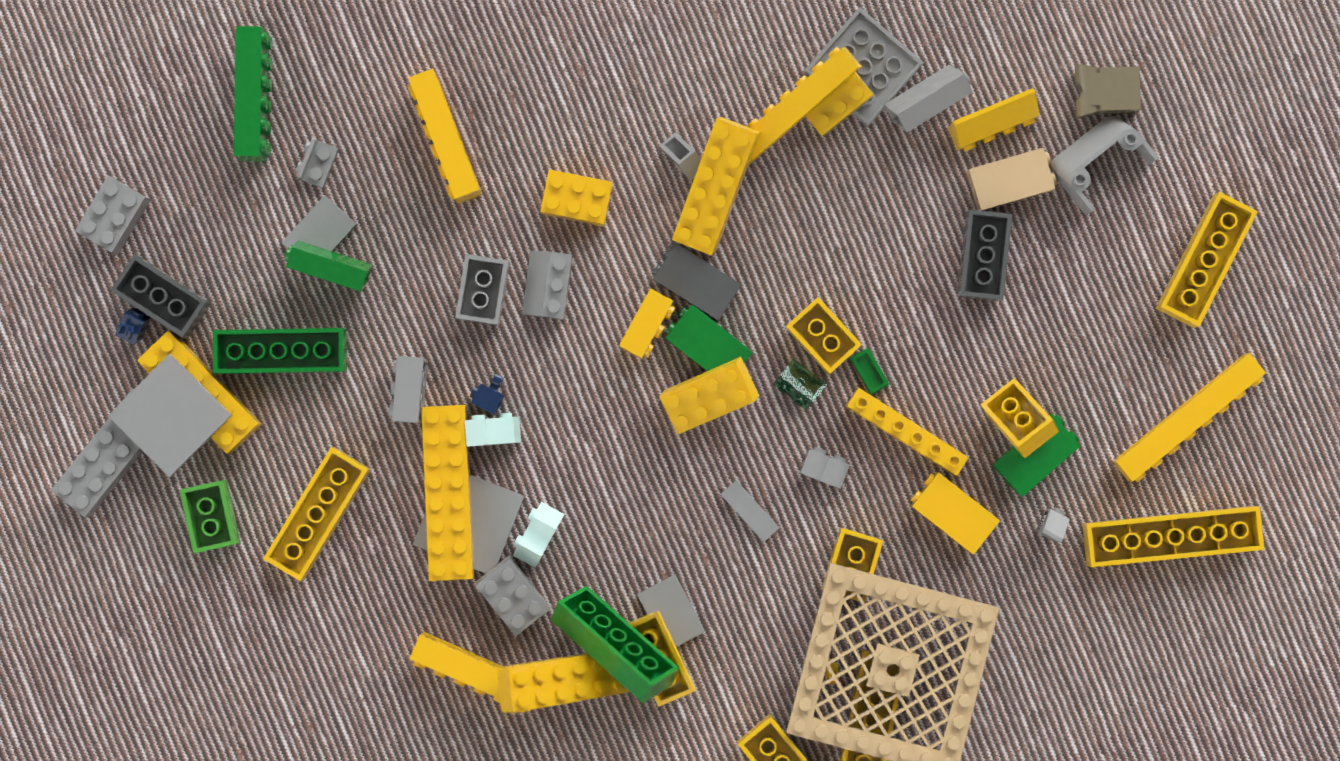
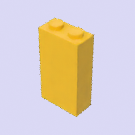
(954, 512)

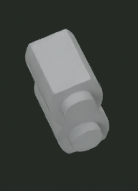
(825, 468)

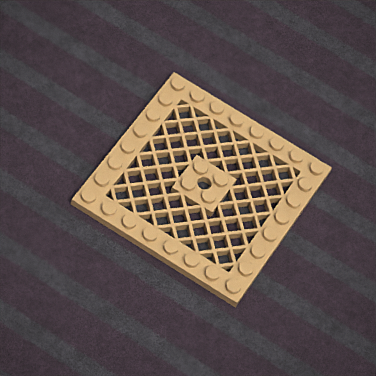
(822, 639)

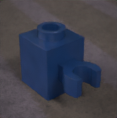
(133, 326)
(488, 397)

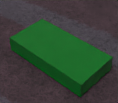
(869, 371)

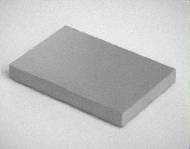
(322, 227)
(674, 608)

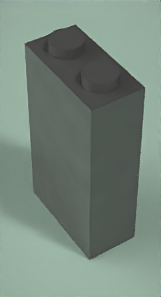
(696, 281)

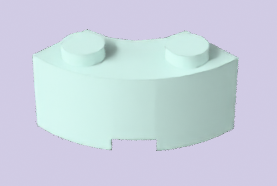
(493, 430)
(538, 534)

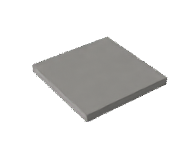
(883, 58)
(170, 415)
(492, 521)

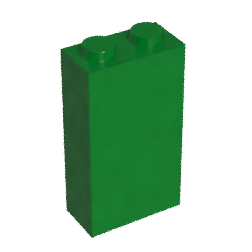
(328, 265)
(704, 340)
(1027, 472)

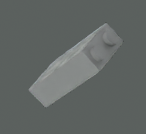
(929, 98)

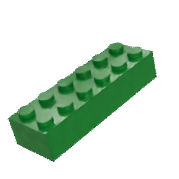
(251, 94)
(280, 351)
(615, 644)

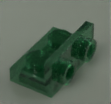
(799, 384)

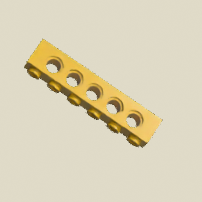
(907, 432)

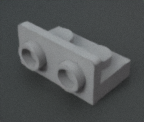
(316, 163)

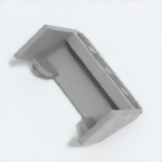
(1071, 163)

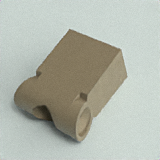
(1107, 90)

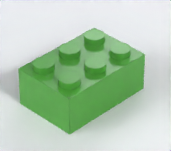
(210, 516)

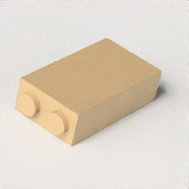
(1011, 179)

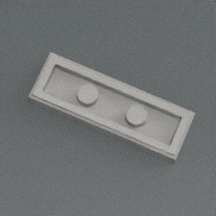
(749, 511)

